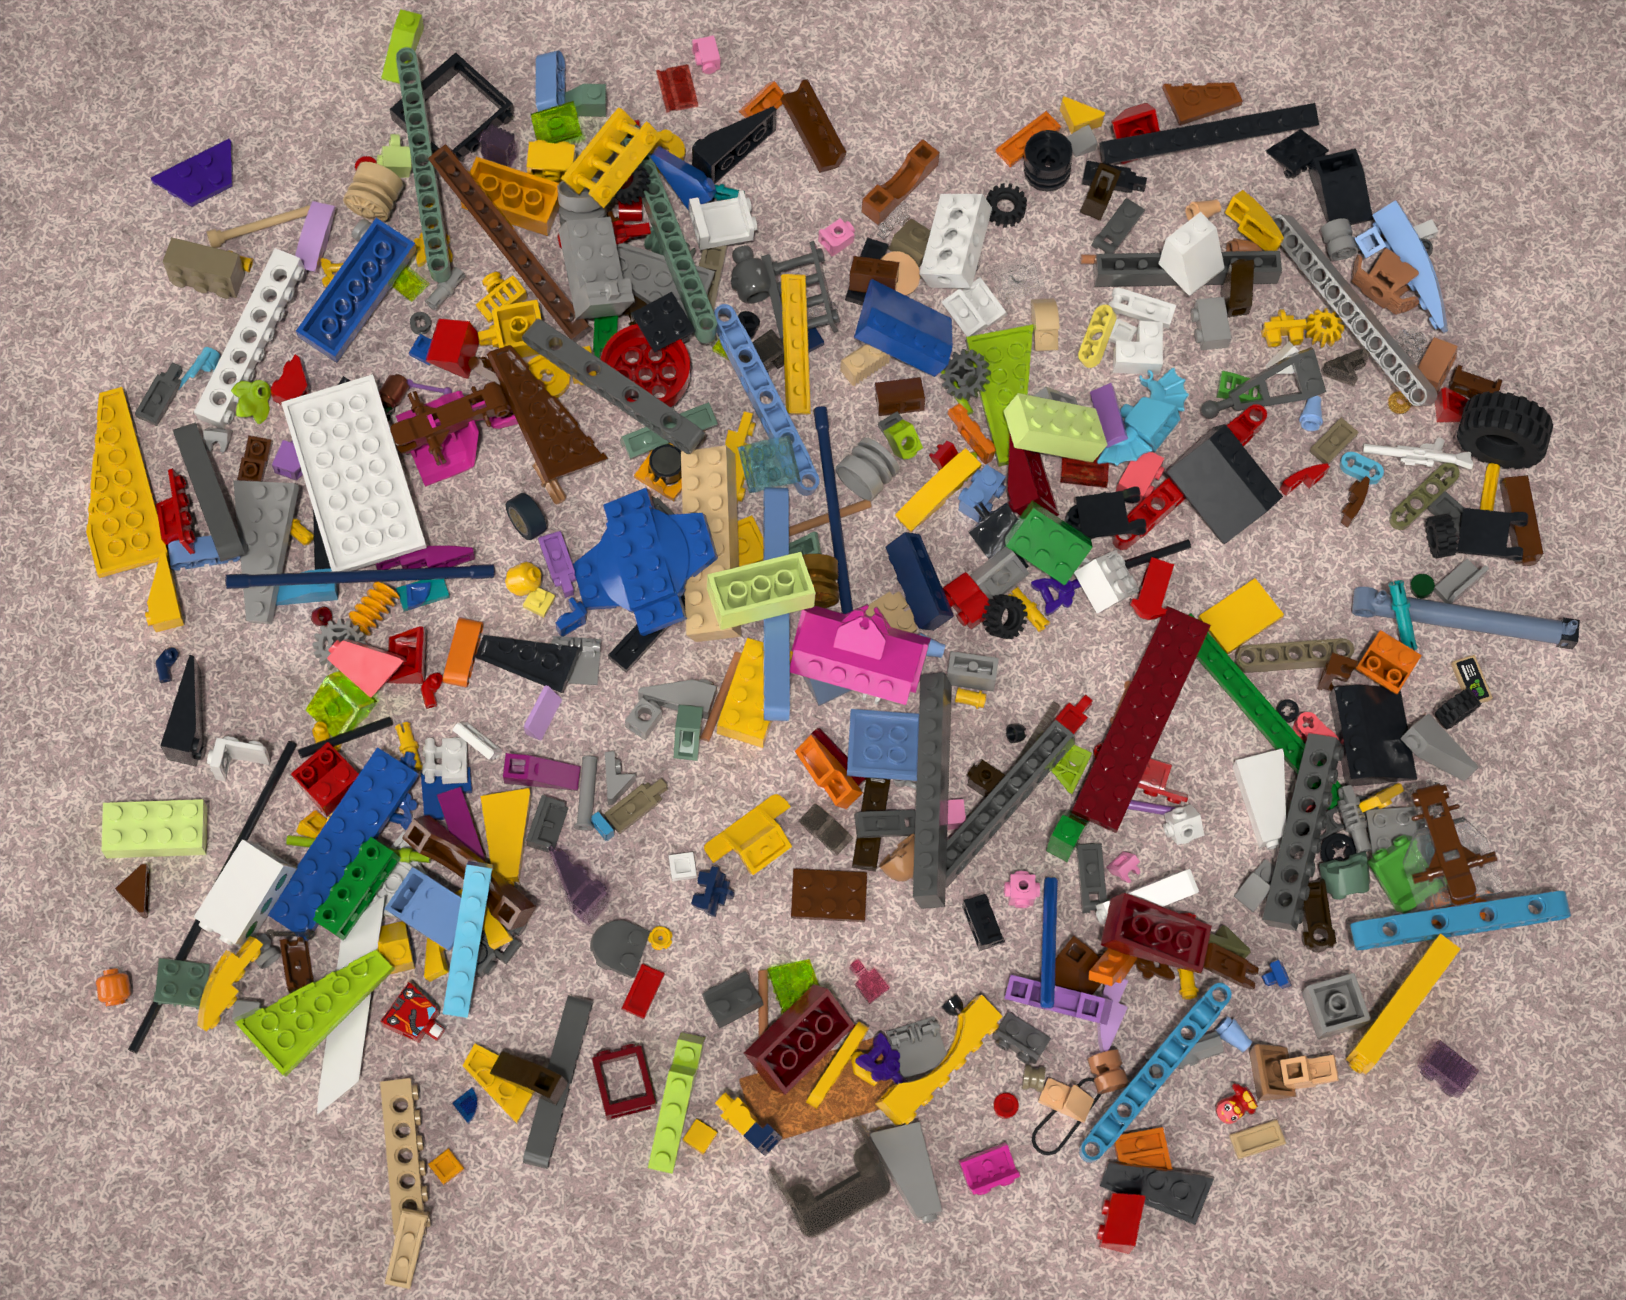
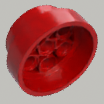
(674, 360)

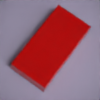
(643, 991)

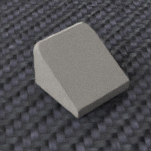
(1083, 141)
(244, 1009)

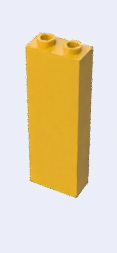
(1402, 1005)

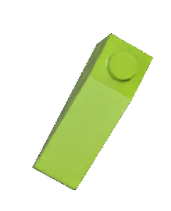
(405, 33)

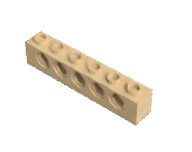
(391, 1094)

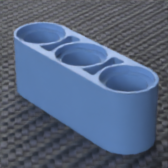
(550, 80)
(204, 554)

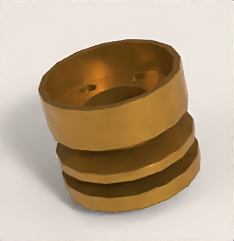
(823, 574)

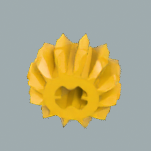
(1330, 334)

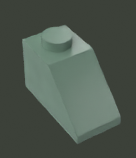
(588, 99)
(688, 732)

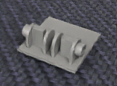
(587, 663)
(1389, 824)
(918, 1046)

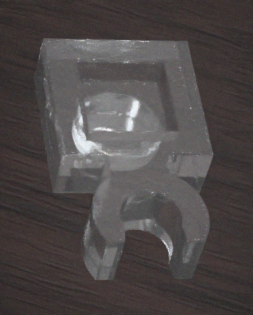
(897, 217)

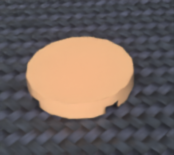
(908, 271)

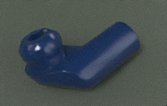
(165, 662)

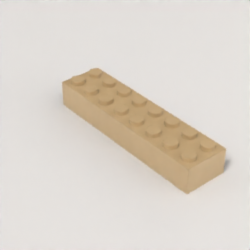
(710, 490)

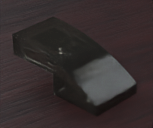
(826, 829)

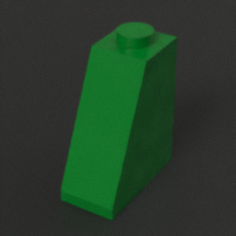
(1066, 835)

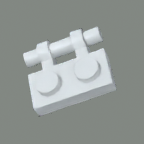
(453, 760)

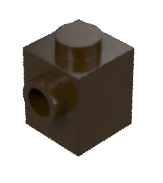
(984, 778)

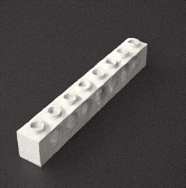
(257, 306)

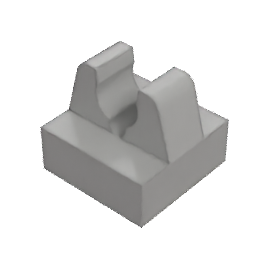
(221, 435)

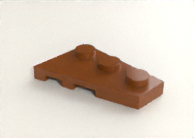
(1200, 101)

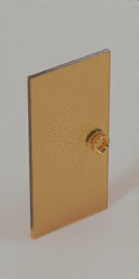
(793, 1116)

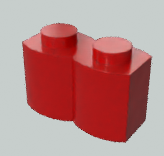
(966, 600)

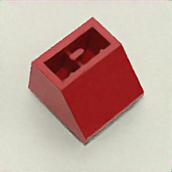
(325, 778)

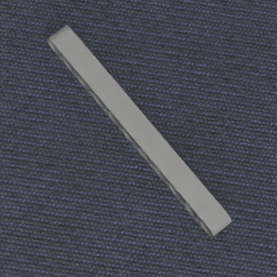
(1360, 314)

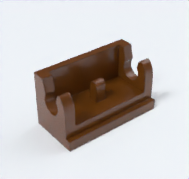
(865, 269)
(1470, 384)
(899, 396)
(1338, 668)
(296, 963)

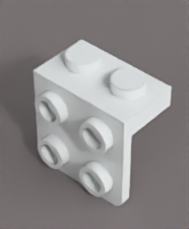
(231, 748)

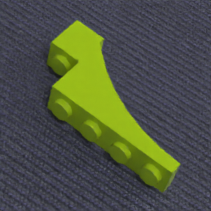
(676, 1102)

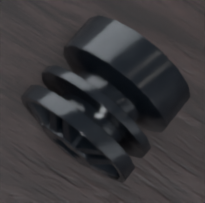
(1051, 150)

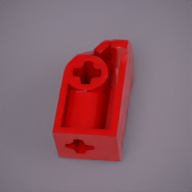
(1153, 590)

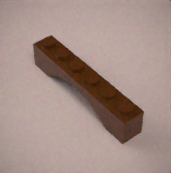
(436, 842)

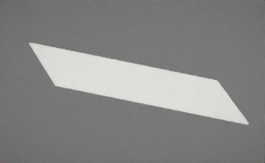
(346, 1041)

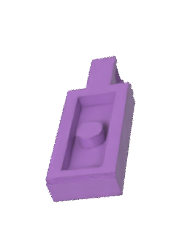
(558, 561)

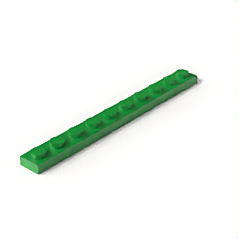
(1256, 707)

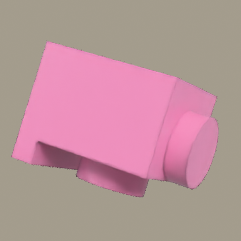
(706, 54)
(836, 242)

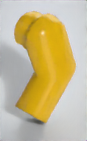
(321, 733)

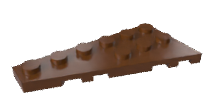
(545, 423)

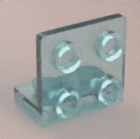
(769, 463)

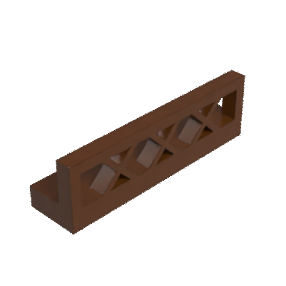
(812, 127)

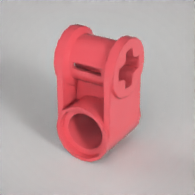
(1315, 727)

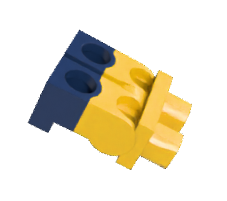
(740, 1117)

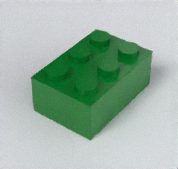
(1048, 542)

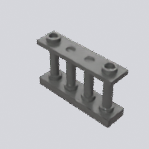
(775, 269)

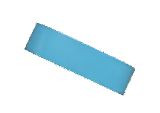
(1361, 467)

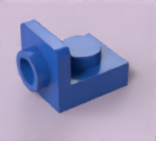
(571, 621)

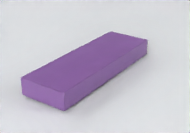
(1109, 414)

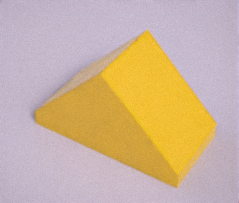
(1079, 115)

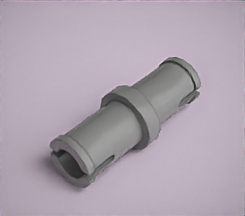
(445, 289)

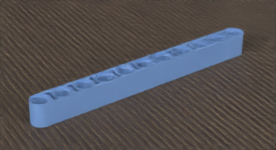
(776, 628)

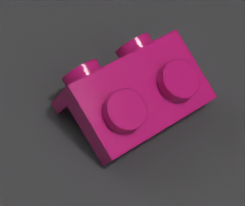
(989, 1169)

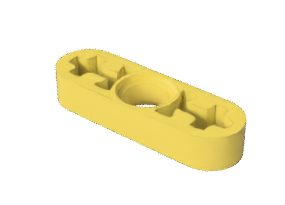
(1095, 326)

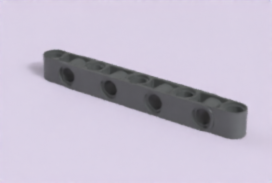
(613, 386)

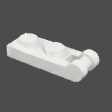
(1142, 307)

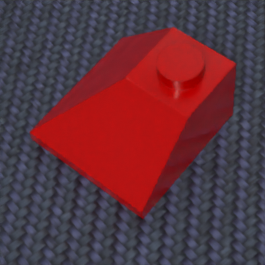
(1135, 121)

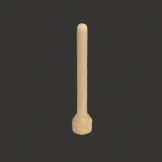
(217, 238)

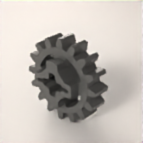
(972, 381)

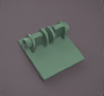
(180, 982)

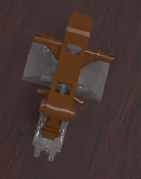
(1449, 857)

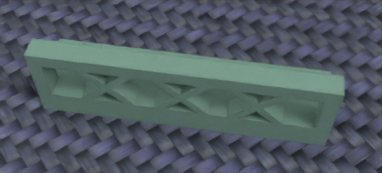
(645, 440)

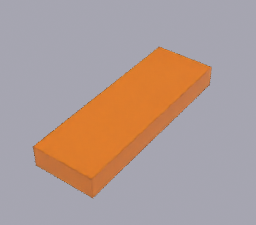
(1014, 147)

